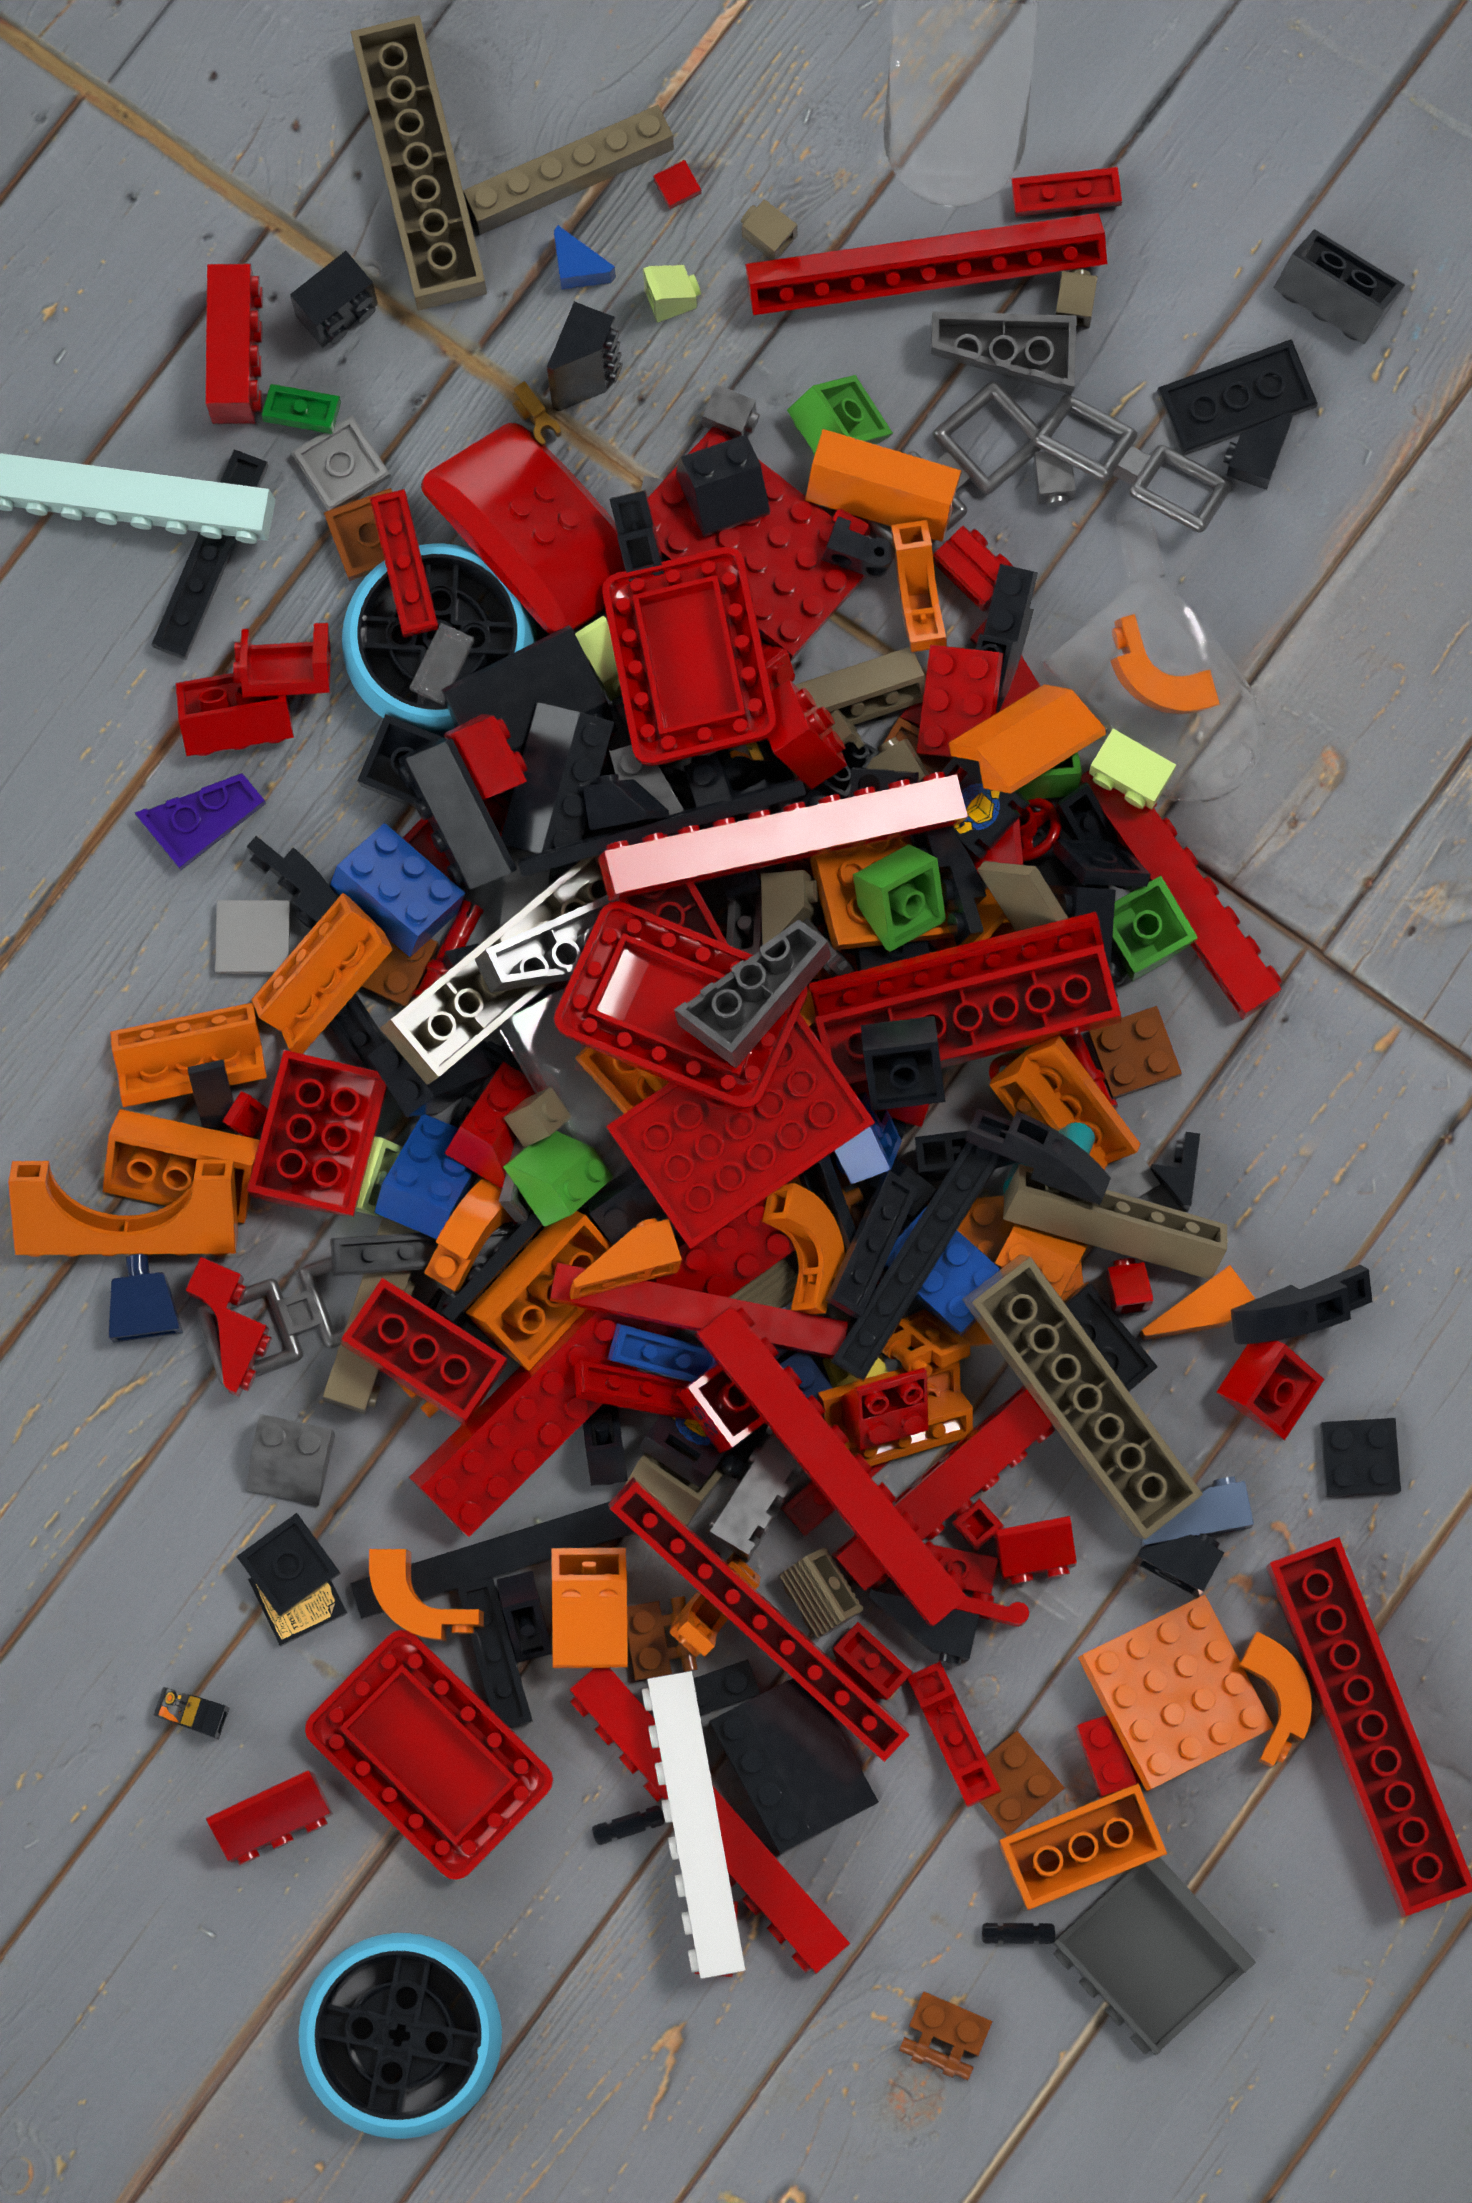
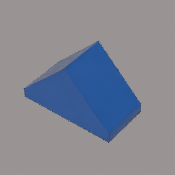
(579, 264)

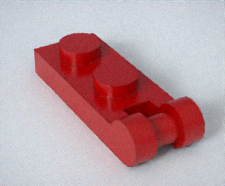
(984, 1606)

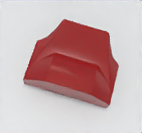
(870, 1663)

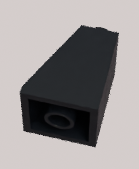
(414, 1094)

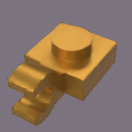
(530, 407)

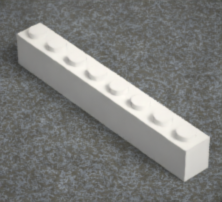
(695, 1824)

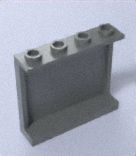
(1152, 1954)

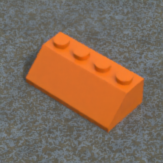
(158, 1156)
(517, 1304)
(1082, 1847)

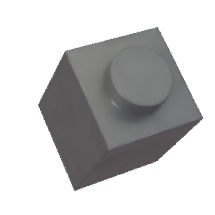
(730, 412)
(1053, 480)

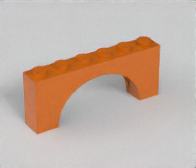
(55, 1224)

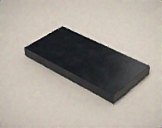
(1236, 396)

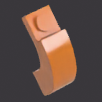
(917, 585)
(1151, 685)
(466, 1234)
(816, 1241)
(395, 1593)
(701, 1621)
(1291, 1689)

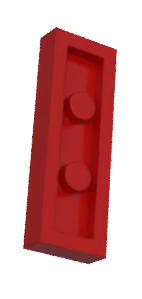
(1066, 191)

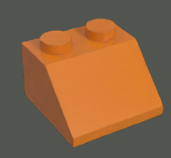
(1053, 1254)

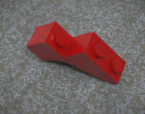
(239, 1336)

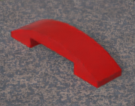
(954, 1734)

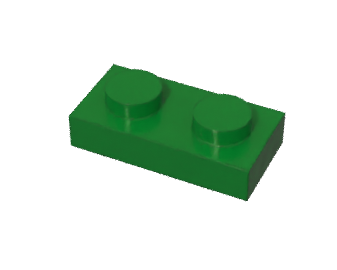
(301, 408)

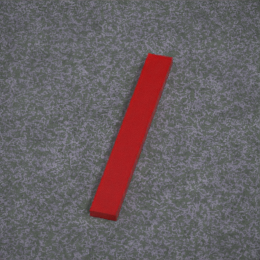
(955, 963)
(696, 1309)

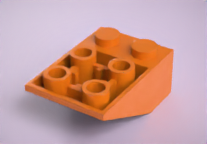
(589, 1607)

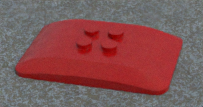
(530, 524)
(689, 657)
(626, 999)
(429, 1754)

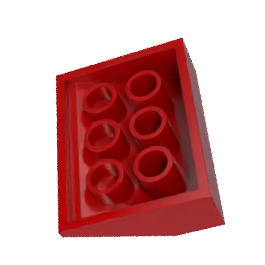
(317, 1134)

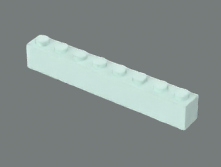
(135, 498)

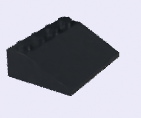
(543, 672)
(793, 1764)

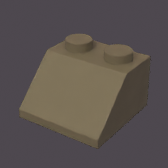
(786, 899)
(672, 1489)

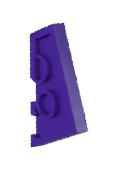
(199, 820)

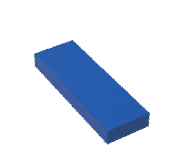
(659, 1353)

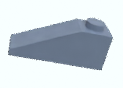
(1216, 1512)

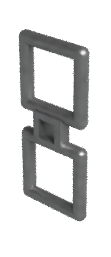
(958, 458)
(1132, 464)
(292, 1314)

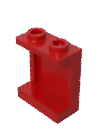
(284, 666)

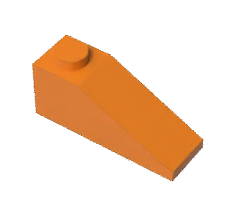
(637, 1257)
(1203, 1309)

